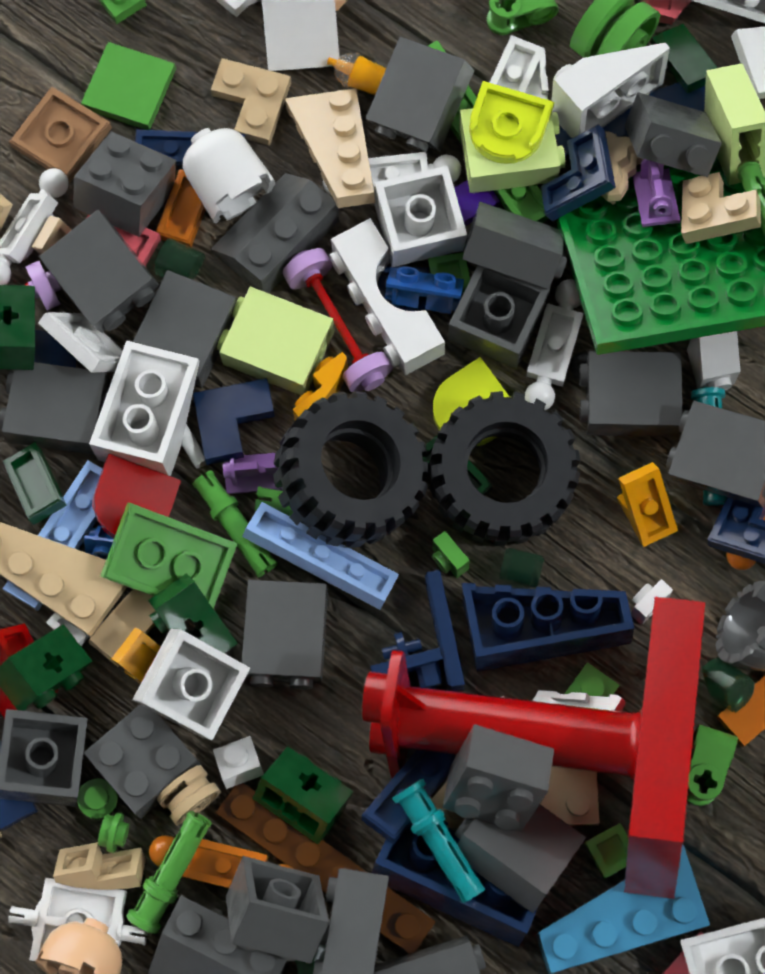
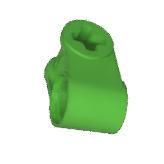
(520, 14)
(710, 759)

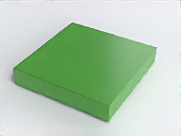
(128, 86)

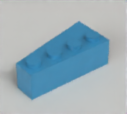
(622, 923)

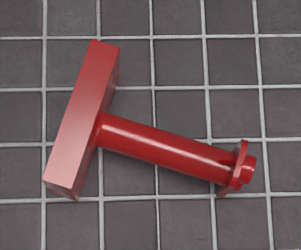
(643, 745)

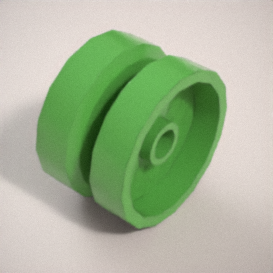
(614, 27)

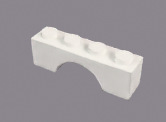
(409, 335)

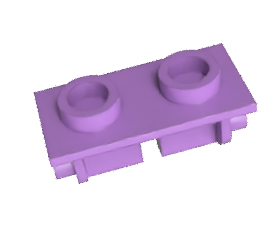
(655, 195)
(249, 472)

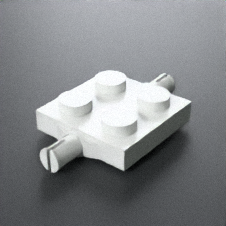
(73, 904)

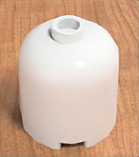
(225, 172)

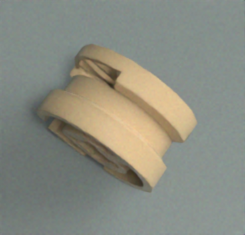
(188, 793)

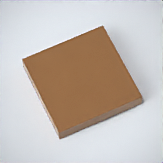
(60, 133)

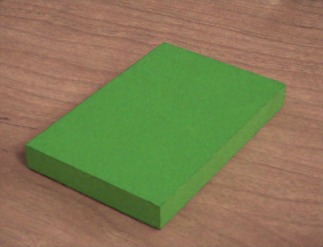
(158, 550)

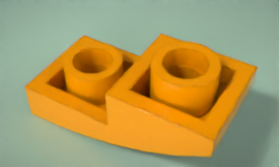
(326, 380)

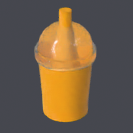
(357, 72)

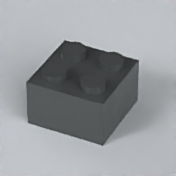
(124, 183)
(498, 315)
(41, 757)
(141, 758)
(498, 778)
(276, 910)

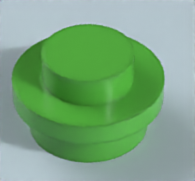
(97, 798)
(113, 832)

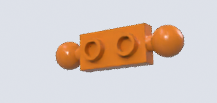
(211, 863)

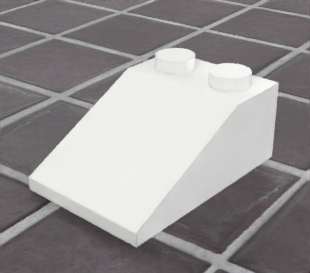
(606, 86)
(146, 407)
(727, 950)

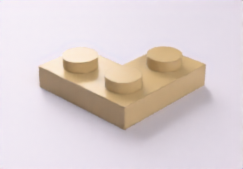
(260, 93)
(711, 215)

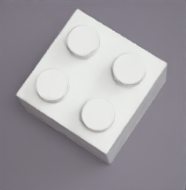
(419, 216)
(191, 683)

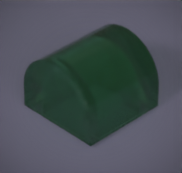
(178, 259)
(521, 567)
(727, 684)

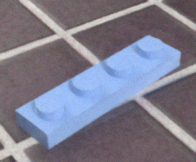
(68, 524)
(333, 564)

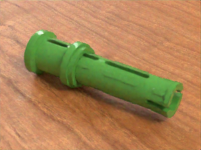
(161, 888)

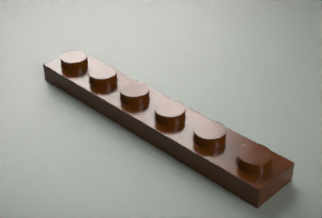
(400, 920)

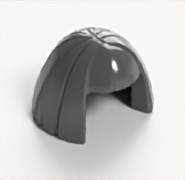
(743, 629)

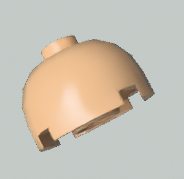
(80, 950)

